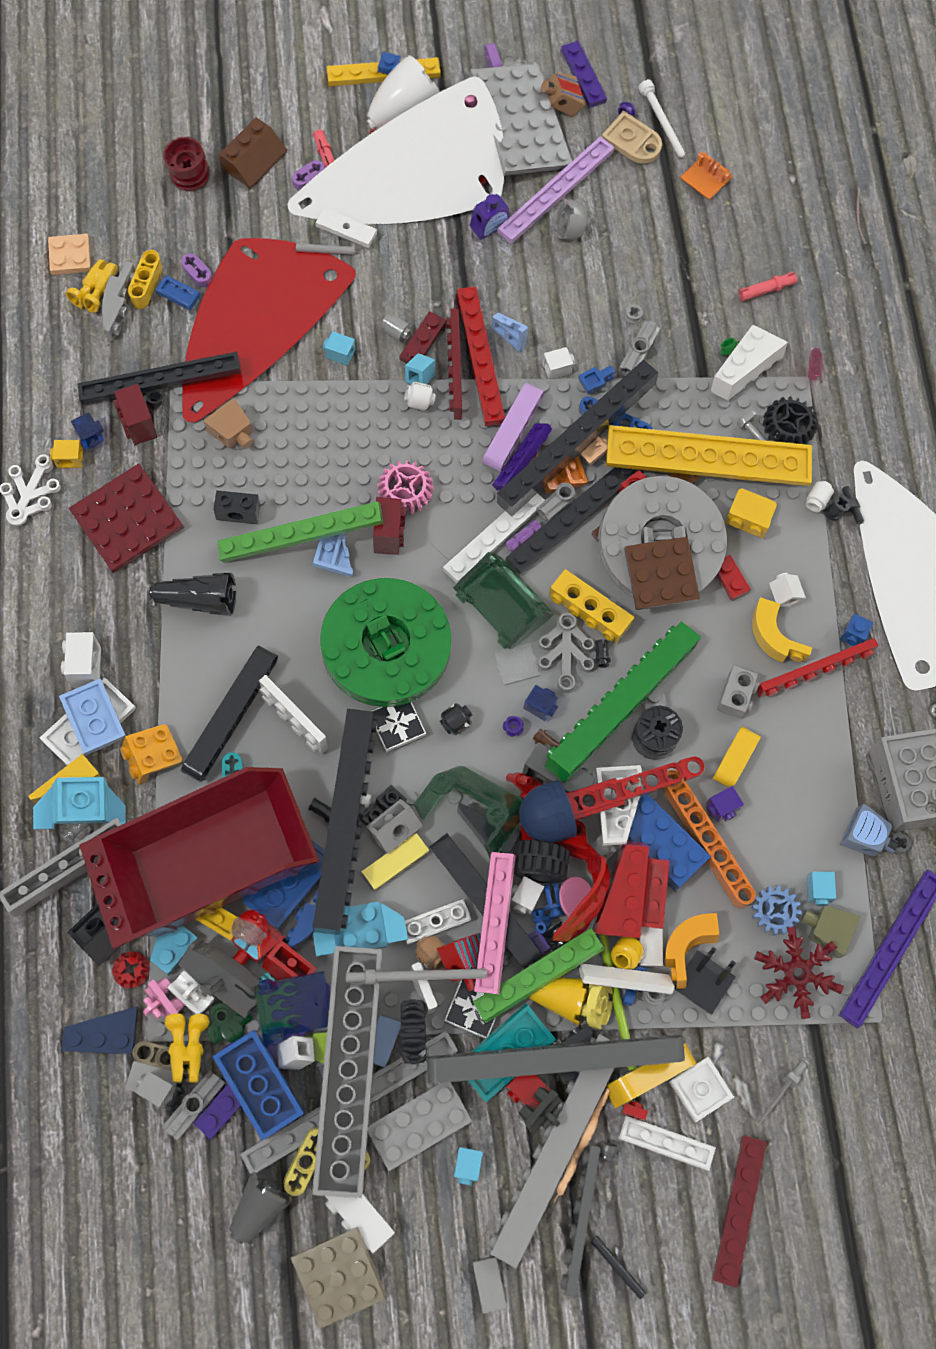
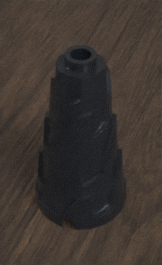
(200, 593)

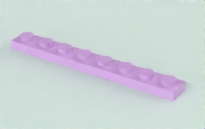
(555, 190)

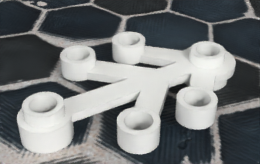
(30, 492)

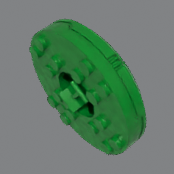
(385, 642)

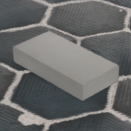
(489, 1285)

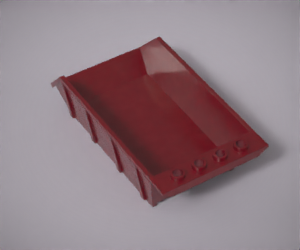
(198, 854)

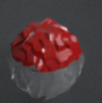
(250, 927)

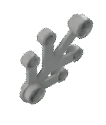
(567, 649)

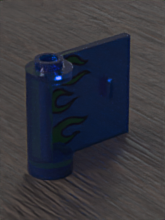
(290, 1007)

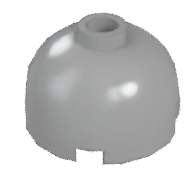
(572, 220)

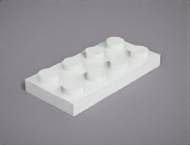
(289, 711)
(61, 736)

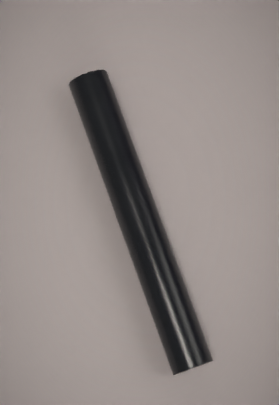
(618, 1267)

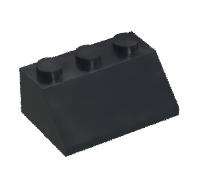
(92, 935)

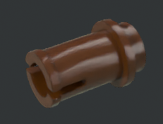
(542, 737)

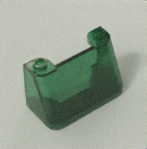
(503, 600)

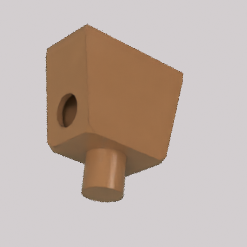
(230, 425)

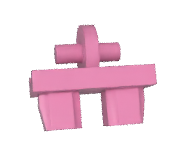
(158, 1002)

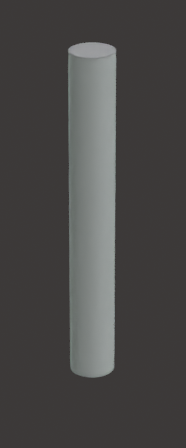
(325, 249)

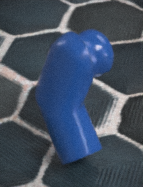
(541, 920)

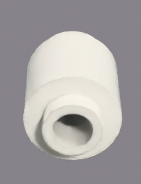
(819, 496)

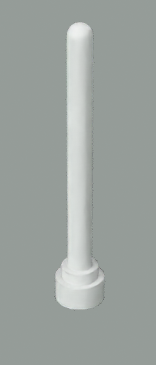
(647, 90)

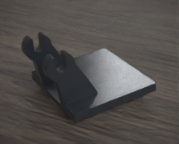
(706, 981)

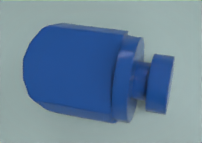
(554, 908)

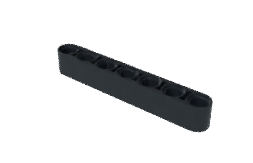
(229, 714)
(475, 888)

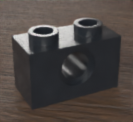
(236, 507)

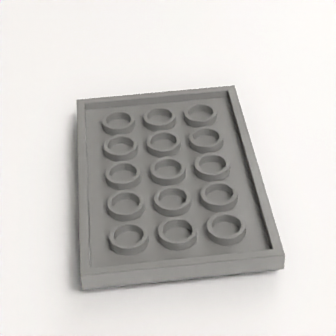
(527, 119)

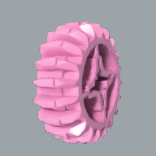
(407, 476)

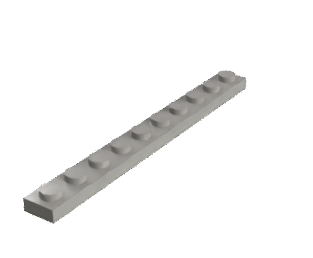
(382, 1083)

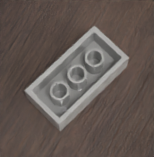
(418, 1125)

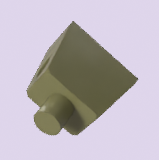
(833, 926)

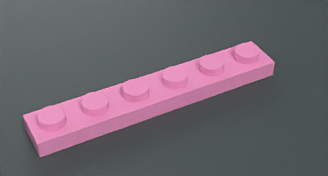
(495, 922)

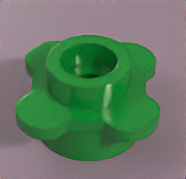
(728, 346)

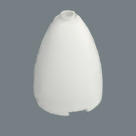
(399, 92)

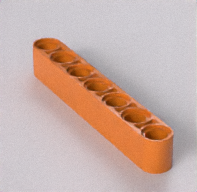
(717, 845)

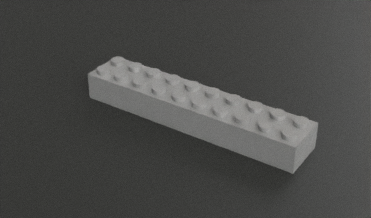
(347, 1076)

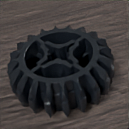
(793, 416)
(413, 1031)

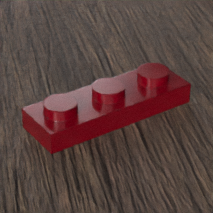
(423, 337)

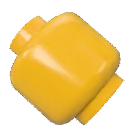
(627, 953)

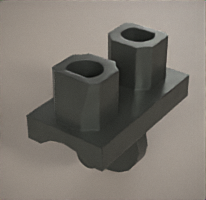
(545, 1113)

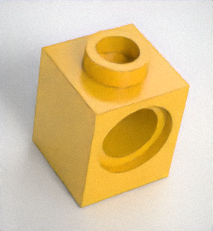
(67, 453)

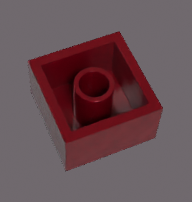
(134, 415)
(390, 534)

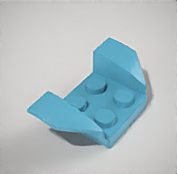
(78, 801)
(368, 927)

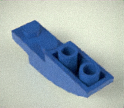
(304, 926)

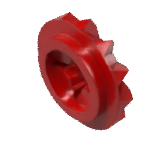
(141, 971)

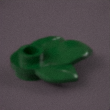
(229, 1027)

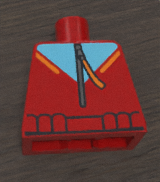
(260, 952)

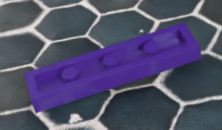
(584, 73)
(523, 454)

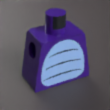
(489, 216)

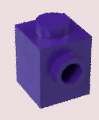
(724, 804)

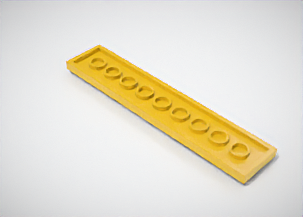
(709, 455)

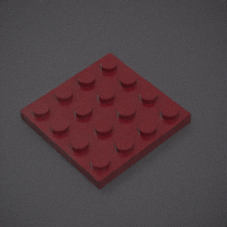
(126, 518)

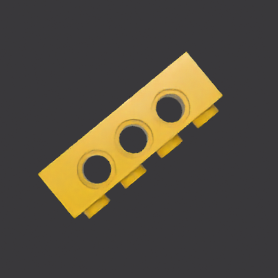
(569, 583)

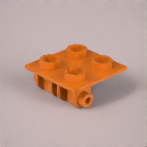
(706, 176)

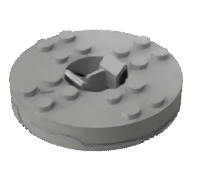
(659, 511)

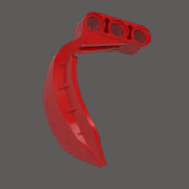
(592, 903)

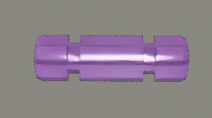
(523, 535)

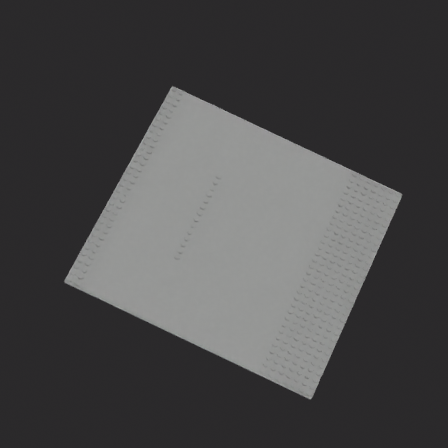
(322, 453)

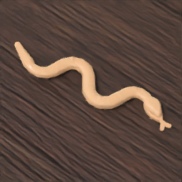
(584, 1140)

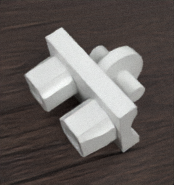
(190, 994)

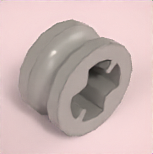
(631, 319)

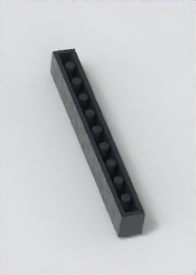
(577, 438)
(344, 823)

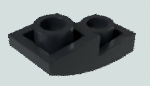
(381, 804)

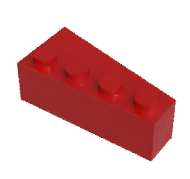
(625, 896)

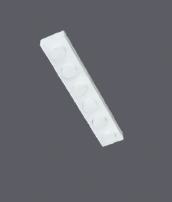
(490, 539)

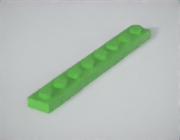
(300, 532)

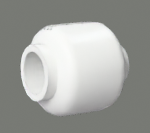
(419, 395)

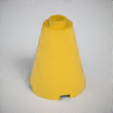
(564, 998)

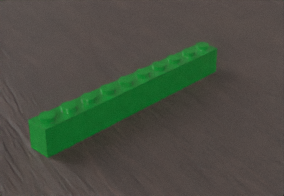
(621, 702)

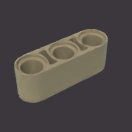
(155, 1057)

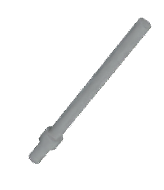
(371, 976)

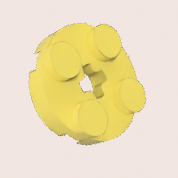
(598, 1006)

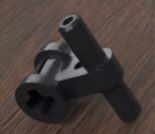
(843, 504)

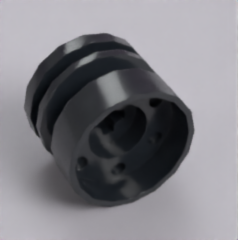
(651, 742)

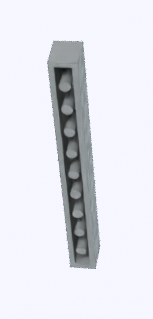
(549, 1165)

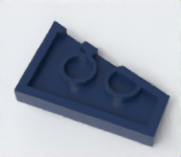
(105, 1034)

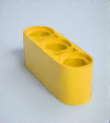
(145, 271)
(736, 757)

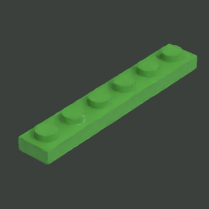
(539, 975)

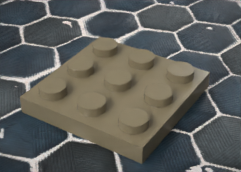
(339, 1277)

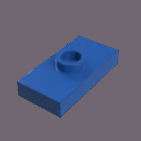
(177, 292)

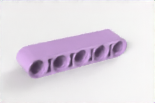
(513, 427)

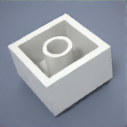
(81, 658)

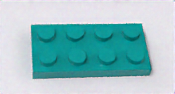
(518, 1031)

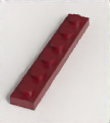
(454, 371)
(739, 1211)

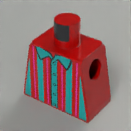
(461, 955)

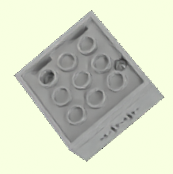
(907, 778)

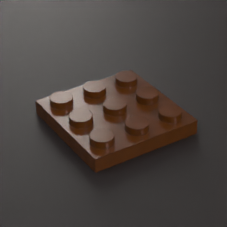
(661, 573)

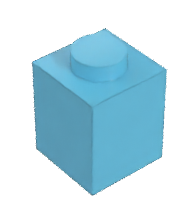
(339, 348)
(420, 369)
(821, 888)
(467, 1166)

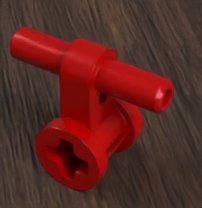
(523, 783)

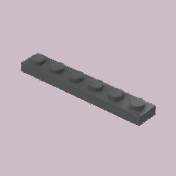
(578, 1230)

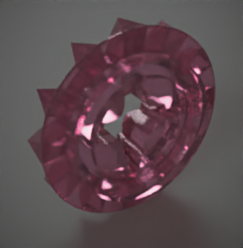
(815, 364)

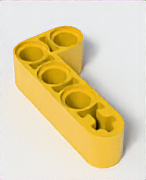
(646, 1078)

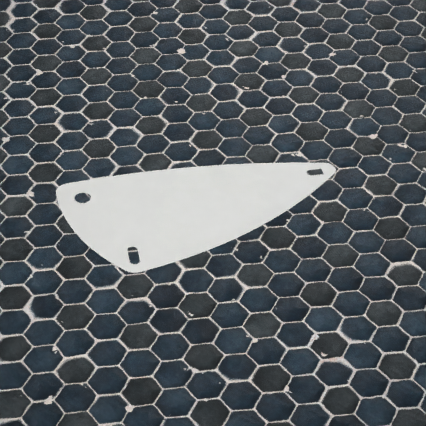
(415, 164)
(902, 569)

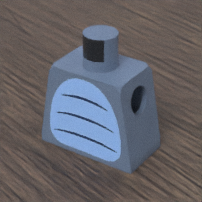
(868, 832)

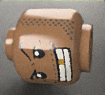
(428, 954)

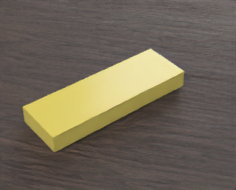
(395, 862)

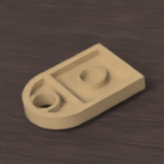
(633, 138)

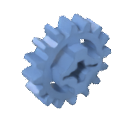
(770, 903)

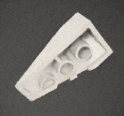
(617, 821)

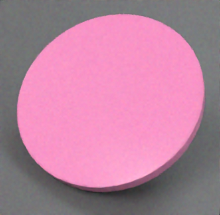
(572, 893)

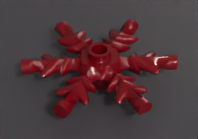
(807, 975)

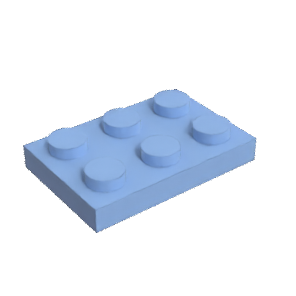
(92, 717)

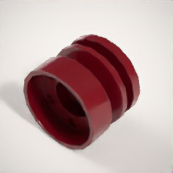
(186, 163)

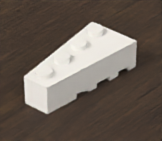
(750, 358)

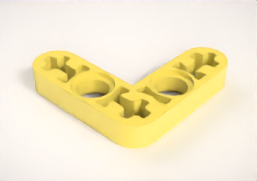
(303, 1180)

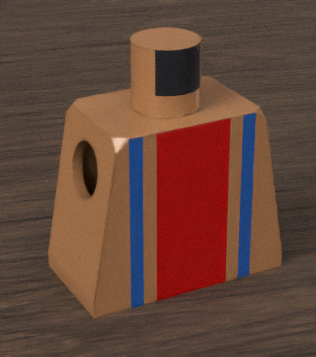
(564, 93)

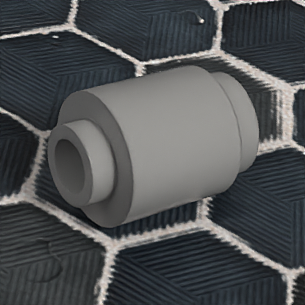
(396, 327)

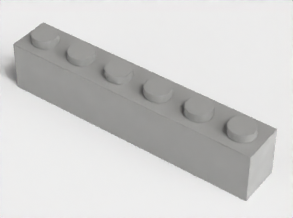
(49, 876)

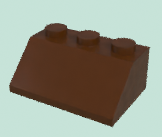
(252, 153)

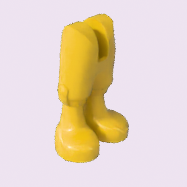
(94, 280)
(186, 1055)

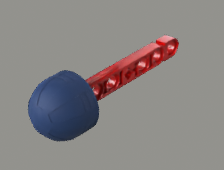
(551, 813)

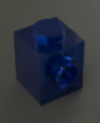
(88, 430)
(541, 702)

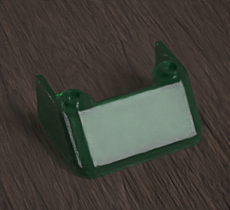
(502, 804)

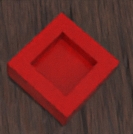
(634, 1110)

